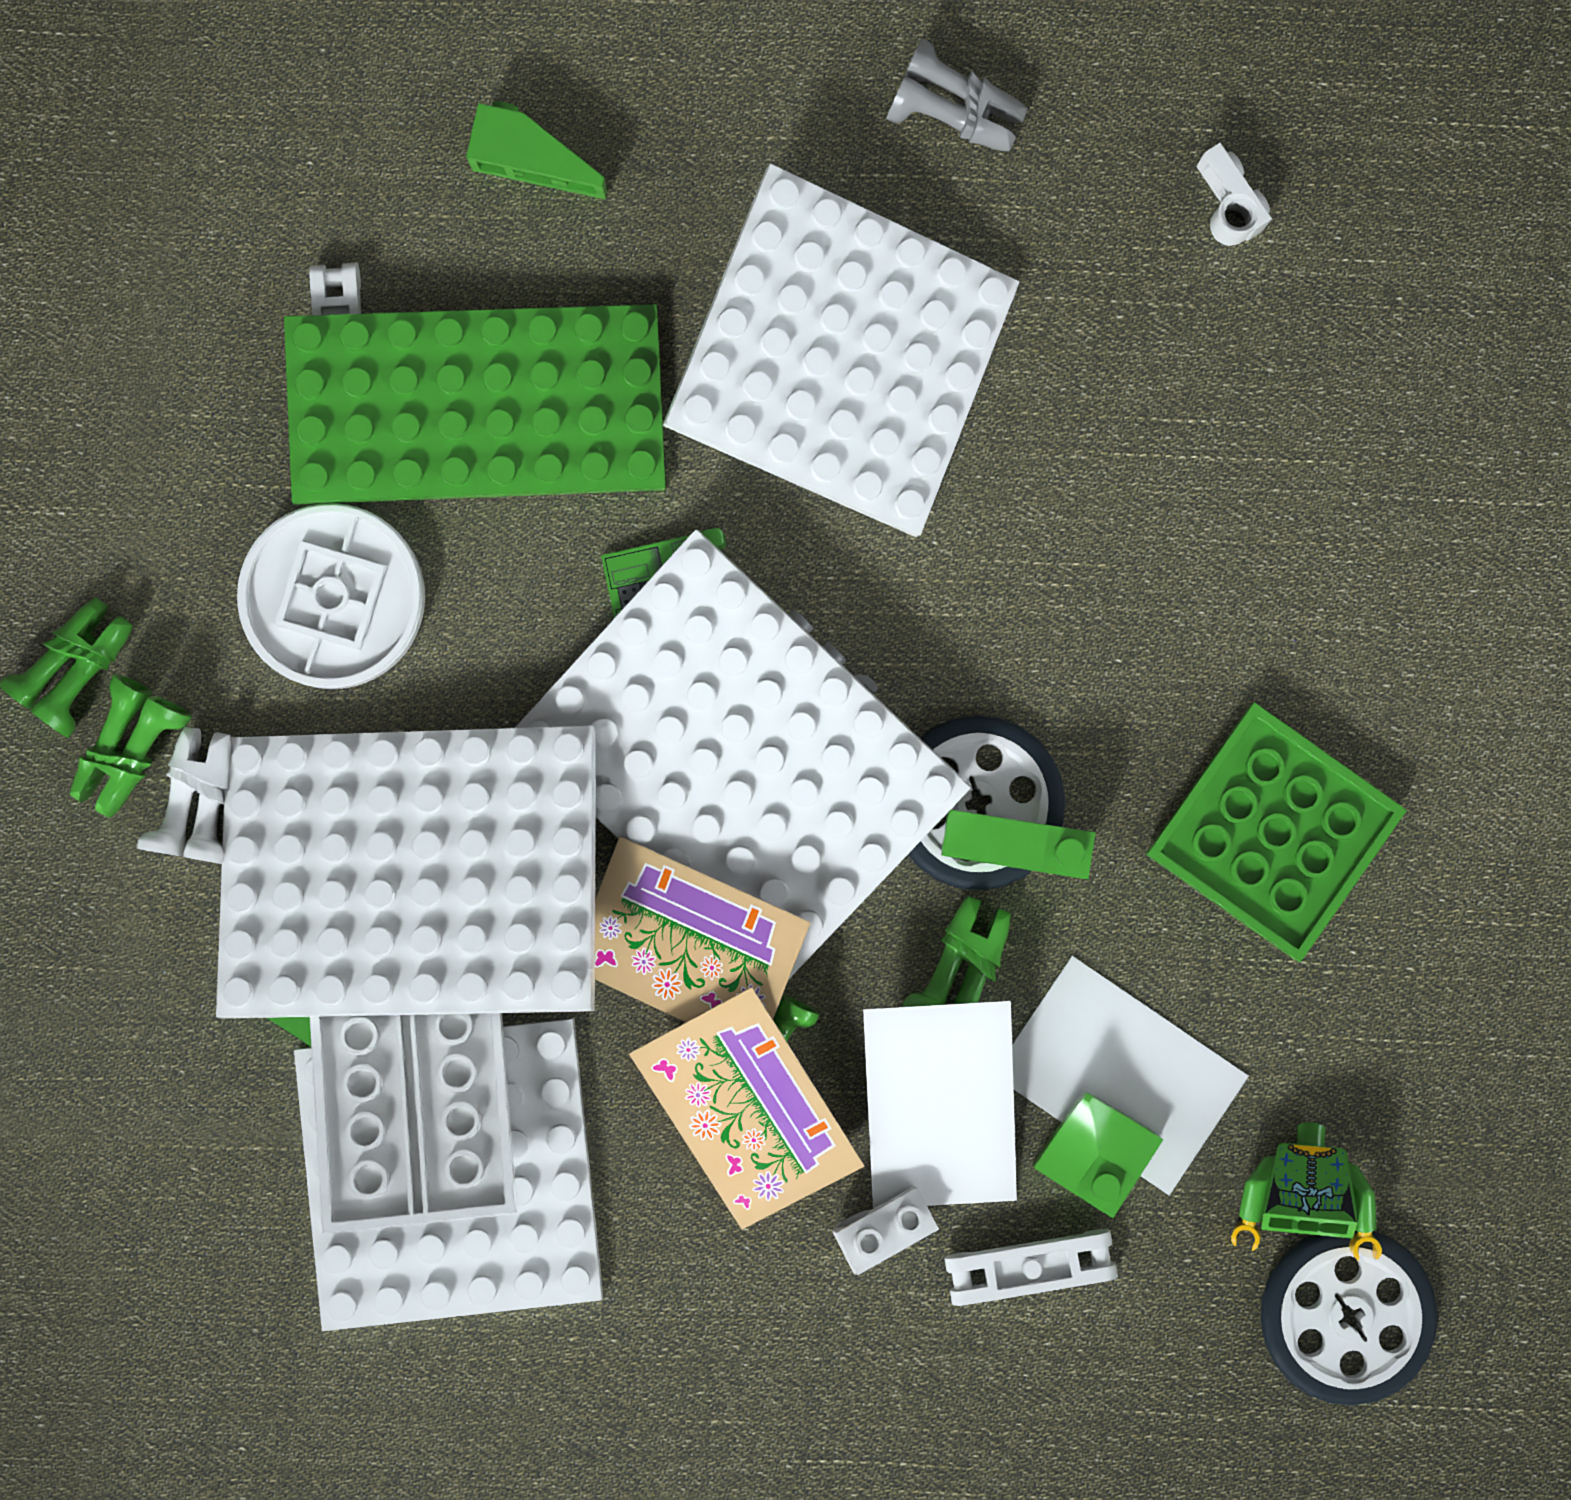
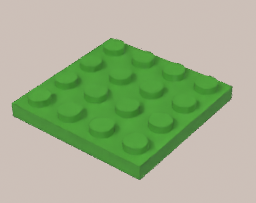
(1275, 832)

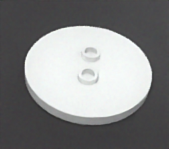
(331, 596)

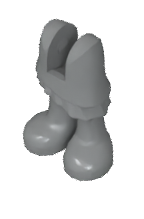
(978, 98)

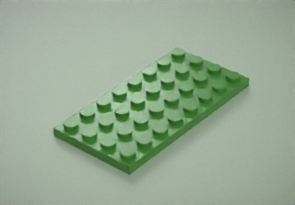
(474, 403)

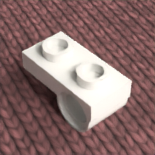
(1225, 177)
(884, 1230)

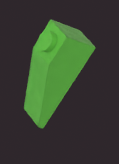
(519, 149)
(1018, 844)

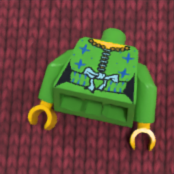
(1310, 1193)

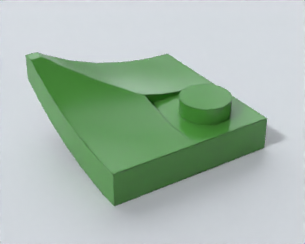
(1098, 1153)

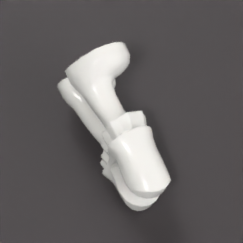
(188, 776)

